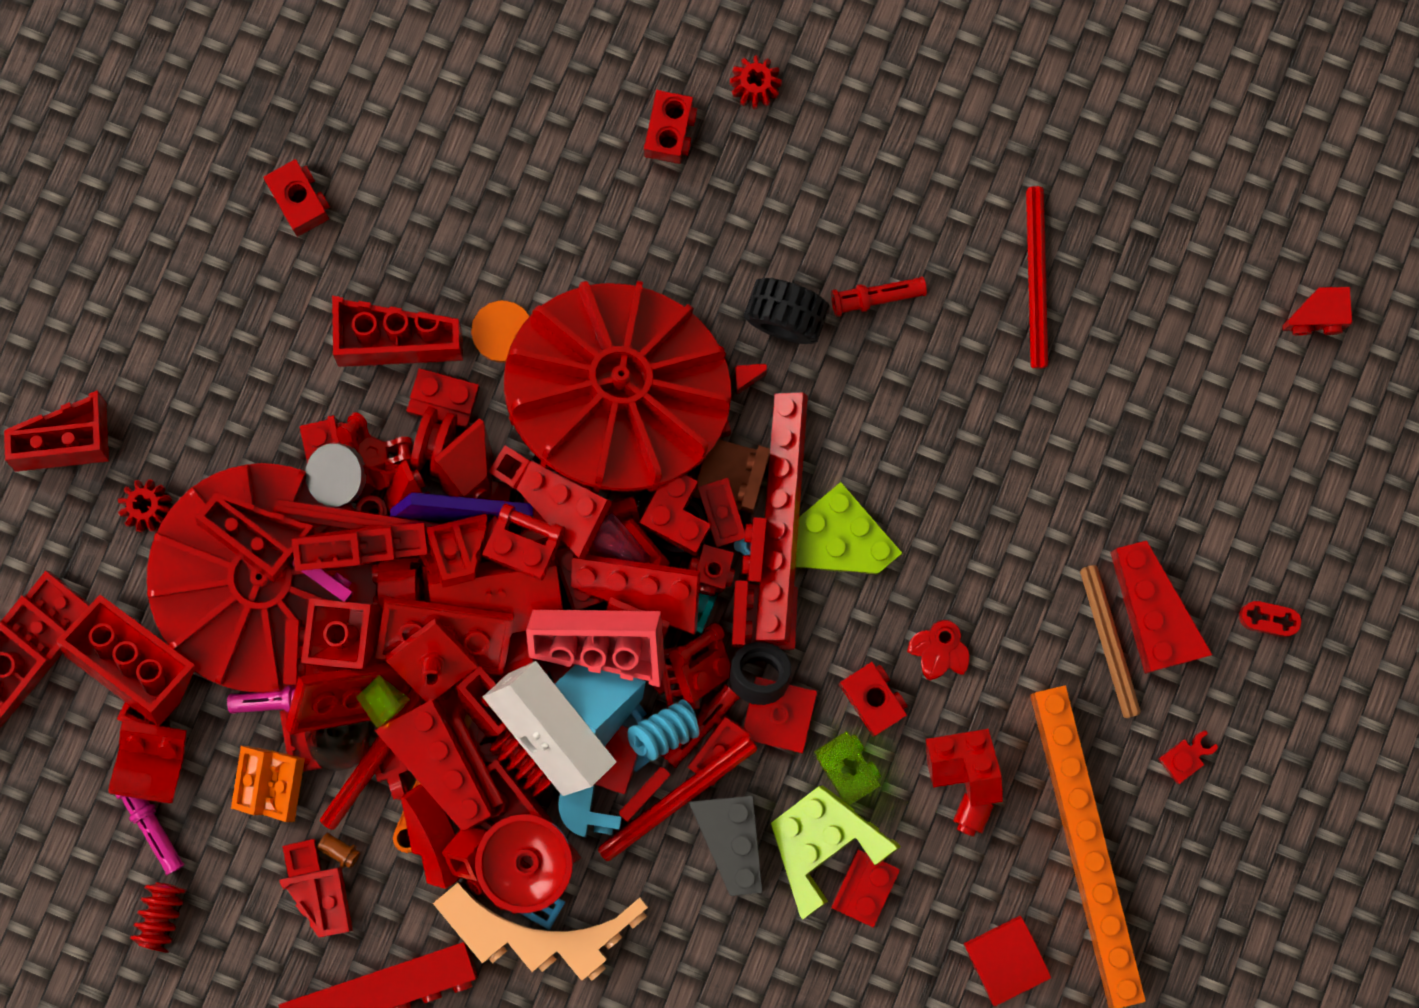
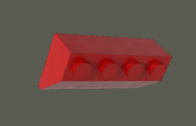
(127, 659)

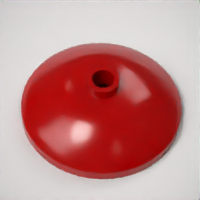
(502, 870)

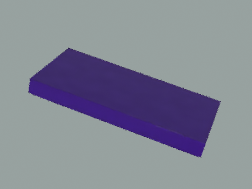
(450, 508)

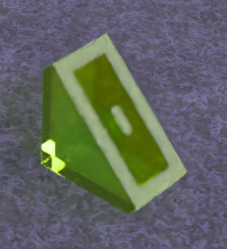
(382, 701)

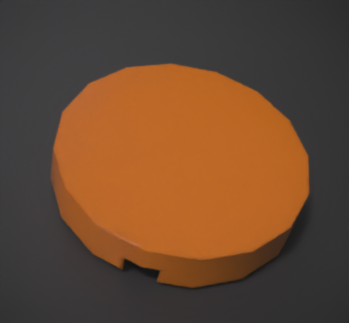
(496, 328)

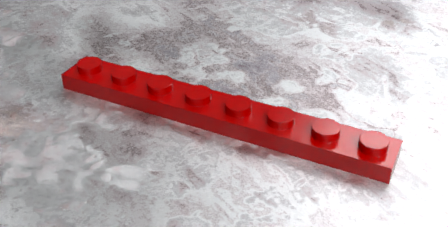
(782, 517)

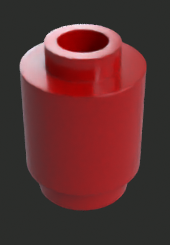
(372, 503)
(972, 818)

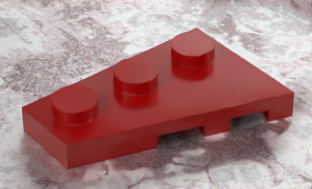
(566, 504)

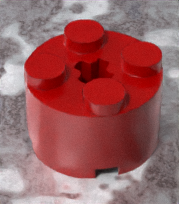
(398, 579)

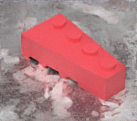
(600, 640)

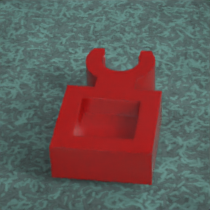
(1184, 758)

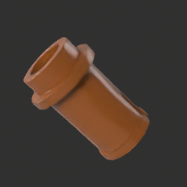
(339, 851)

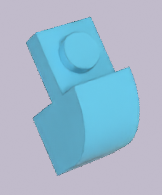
(577, 814)

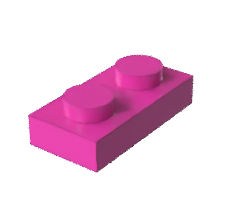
(336, 585)

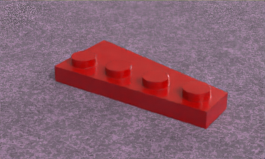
(642, 586)

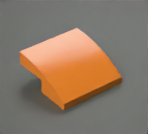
(267, 783)

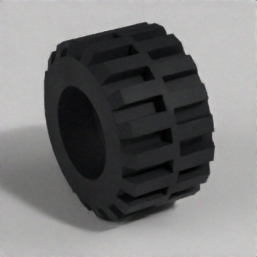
(786, 310)

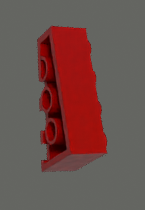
(385, 335)
(1155, 611)
(436, 759)

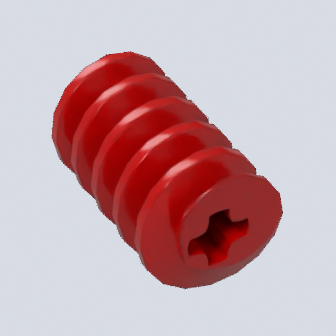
(522, 761)
(158, 916)

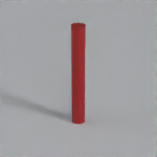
(476, 763)

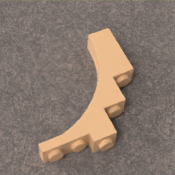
(488, 933)

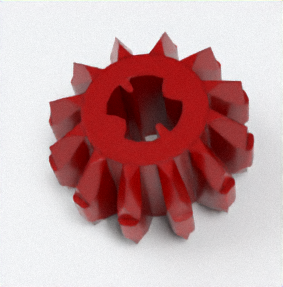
(759, 72)
(132, 503)

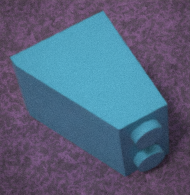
(601, 698)

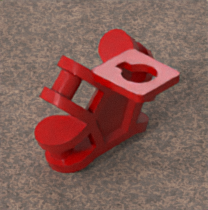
(378, 465)

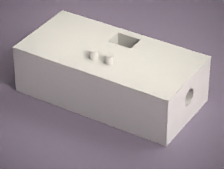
(549, 729)

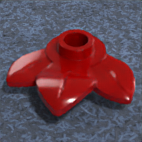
(939, 654)

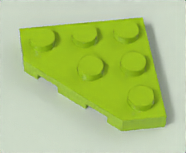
(842, 537)

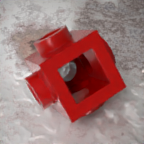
(719, 562)

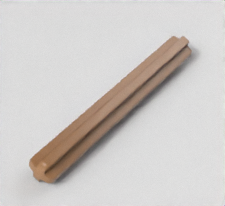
(1110, 641)

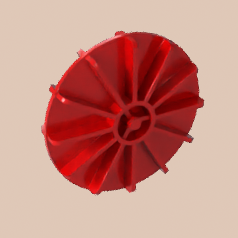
(617, 387)
(219, 605)

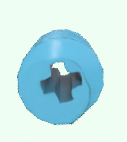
(664, 730)

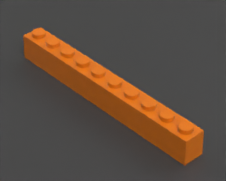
(1087, 848)

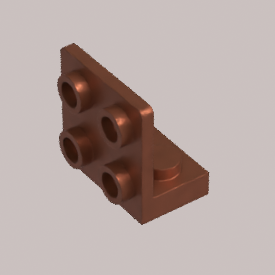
(743, 468)

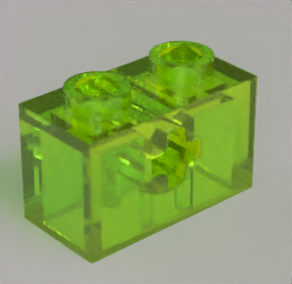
(831, 760)

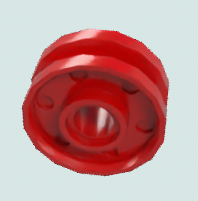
(432, 439)

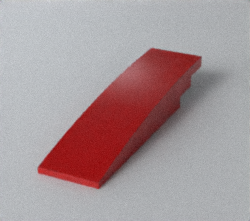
(30, 638)

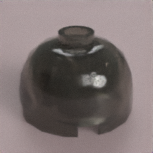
(339, 746)

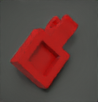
(392, 771)

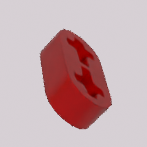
(1268, 626)

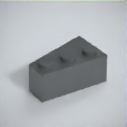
(732, 840)

